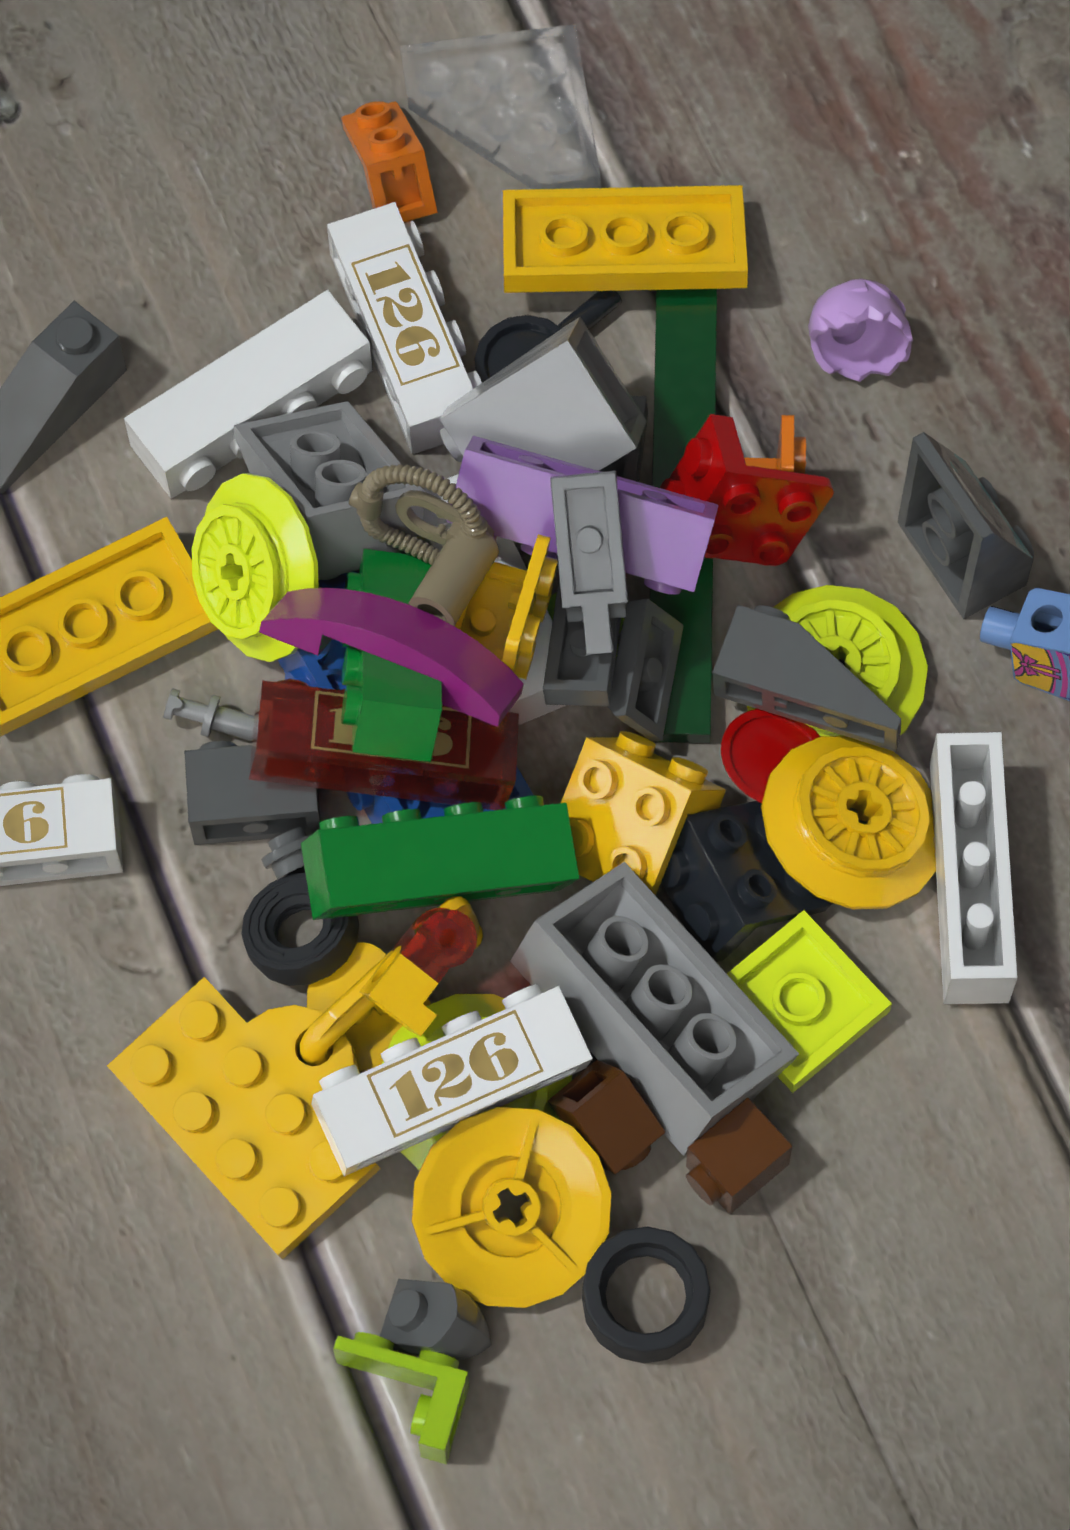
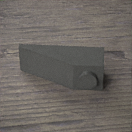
(54, 387)
(789, 673)

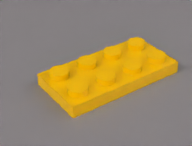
(624, 239)
(96, 622)

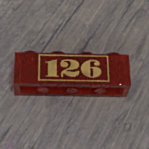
(304, 744)

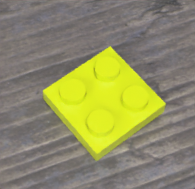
(809, 995)

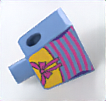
(1036, 640)

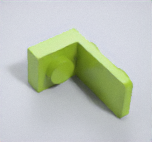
(435, 1416)

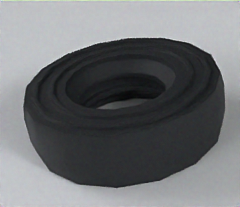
(299, 964)

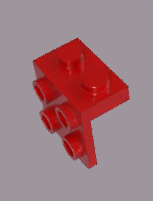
(759, 508)

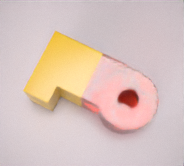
(417, 965)

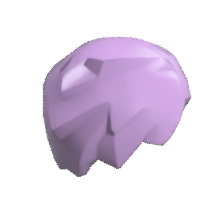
(859, 330)

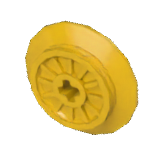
(823, 841)
(560, 1223)

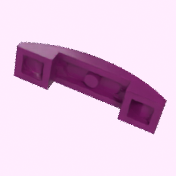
(470, 673)

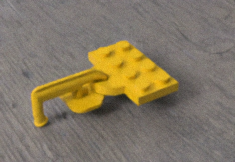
(245, 1098)

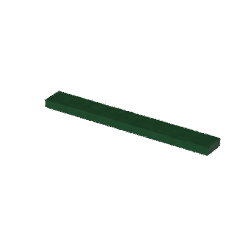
(681, 406)

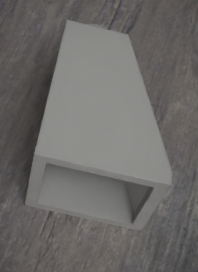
(553, 403)

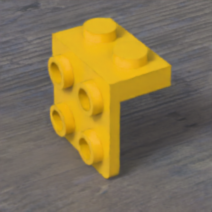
(510, 608)
(632, 805)

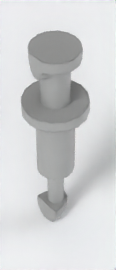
(212, 716)

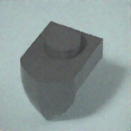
(435, 1319)

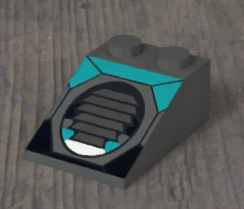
(960, 529)

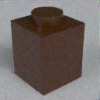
(608, 1116)
(736, 1157)

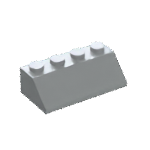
(654, 1004)

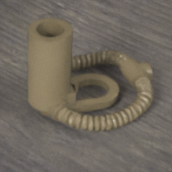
(467, 544)

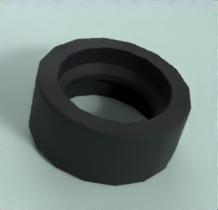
(654, 1244)

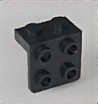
(730, 879)

